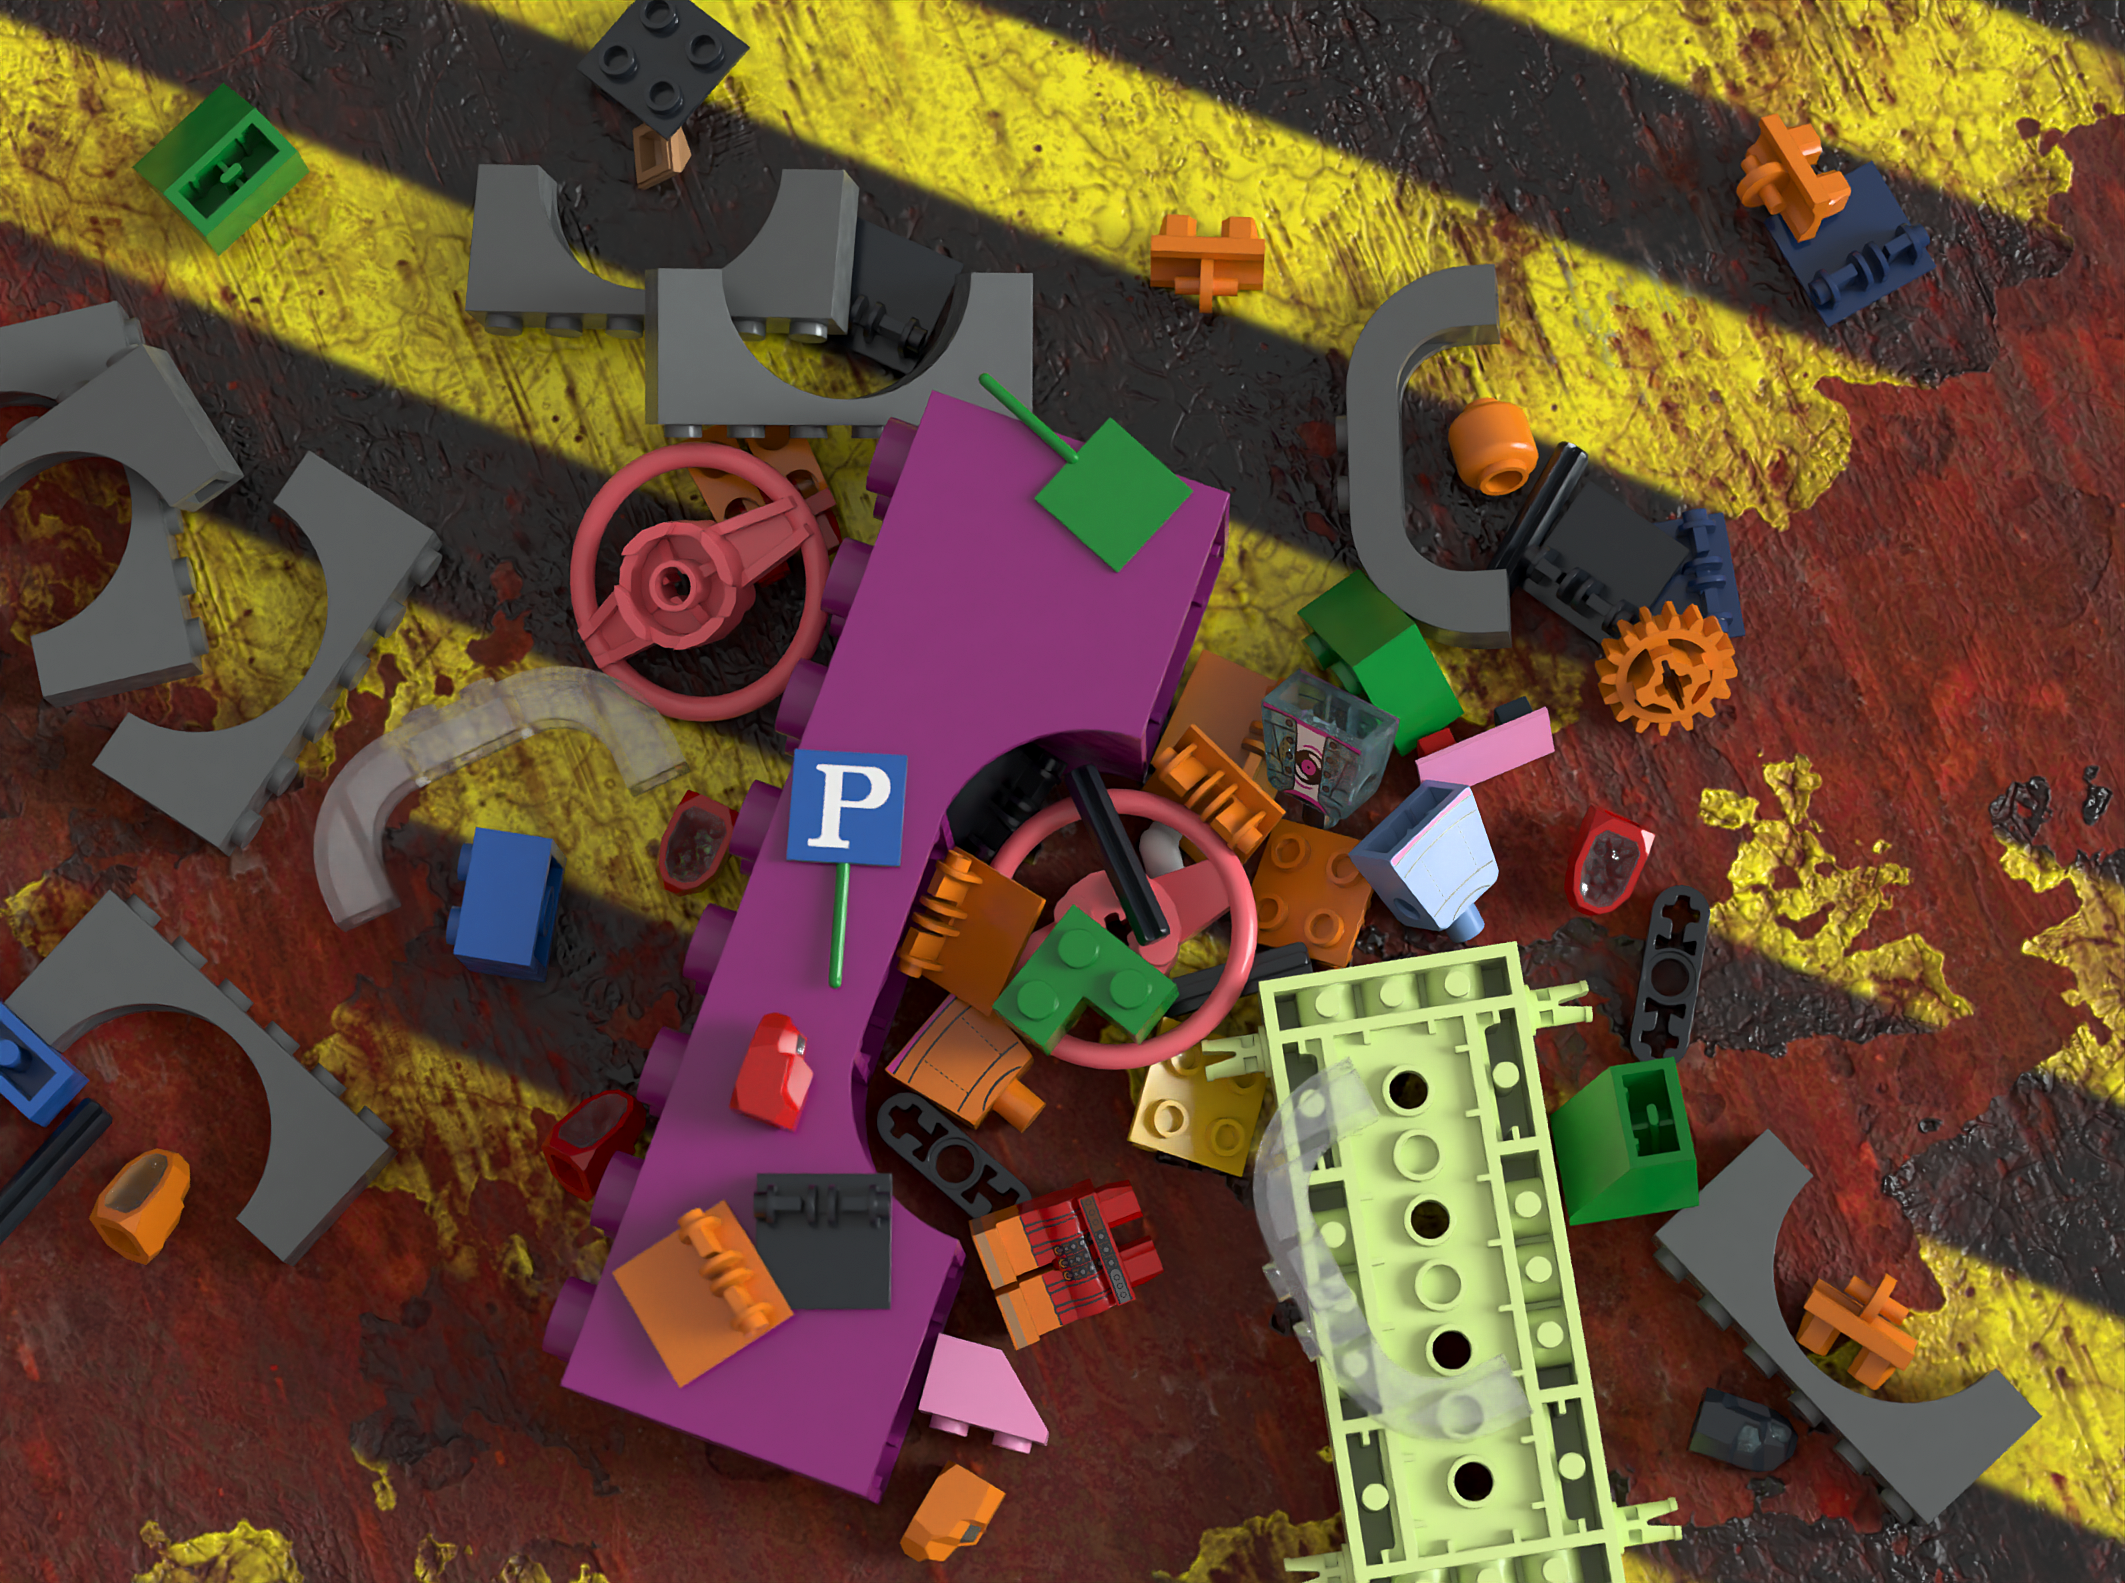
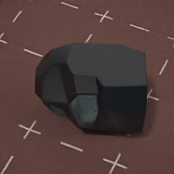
(1740, 1433)

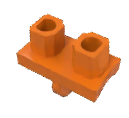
(1783, 179)
(1207, 263)
(1882, 1343)

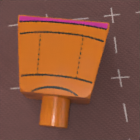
(968, 1067)

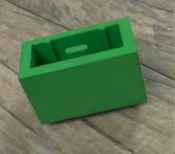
(222, 168)
(1626, 1145)

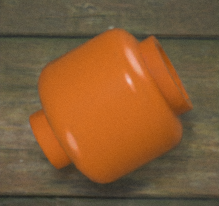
(1493, 446)

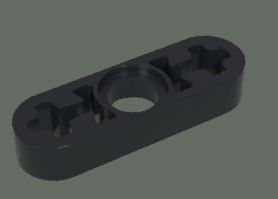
(1661, 929)
(929, 1121)

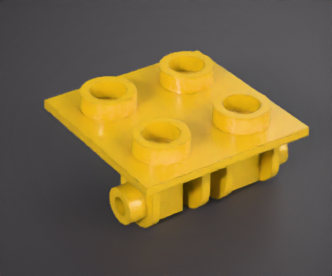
(1195, 1117)

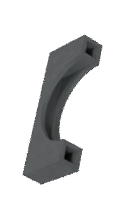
(784, 282)
(707, 375)
(129, 413)
(142, 620)
(224, 777)
(318, 1145)
(1914, 1450)

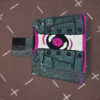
(1324, 746)

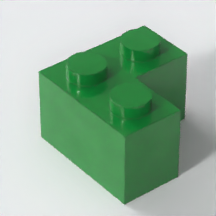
(1379, 657)
(1082, 968)

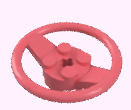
(721, 567)
(1189, 900)

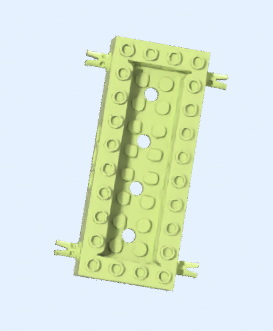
(1491, 1277)

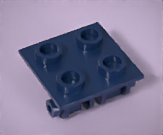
(1856, 252)
(1706, 573)

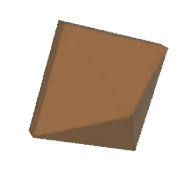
(658, 158)

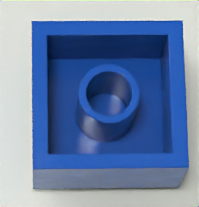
(507, 904)

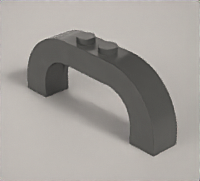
(1416, 322)

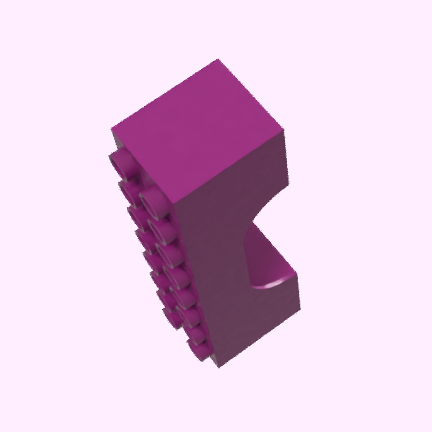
(953, 646)

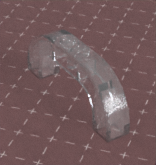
(452, 737)
(1332, 1325)

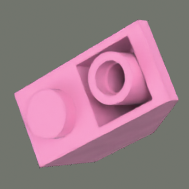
(979, 1389)

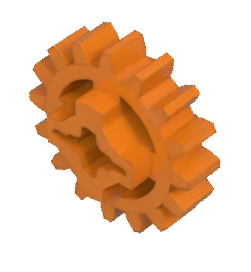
(1698, 664)

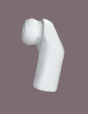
(1160, 850)

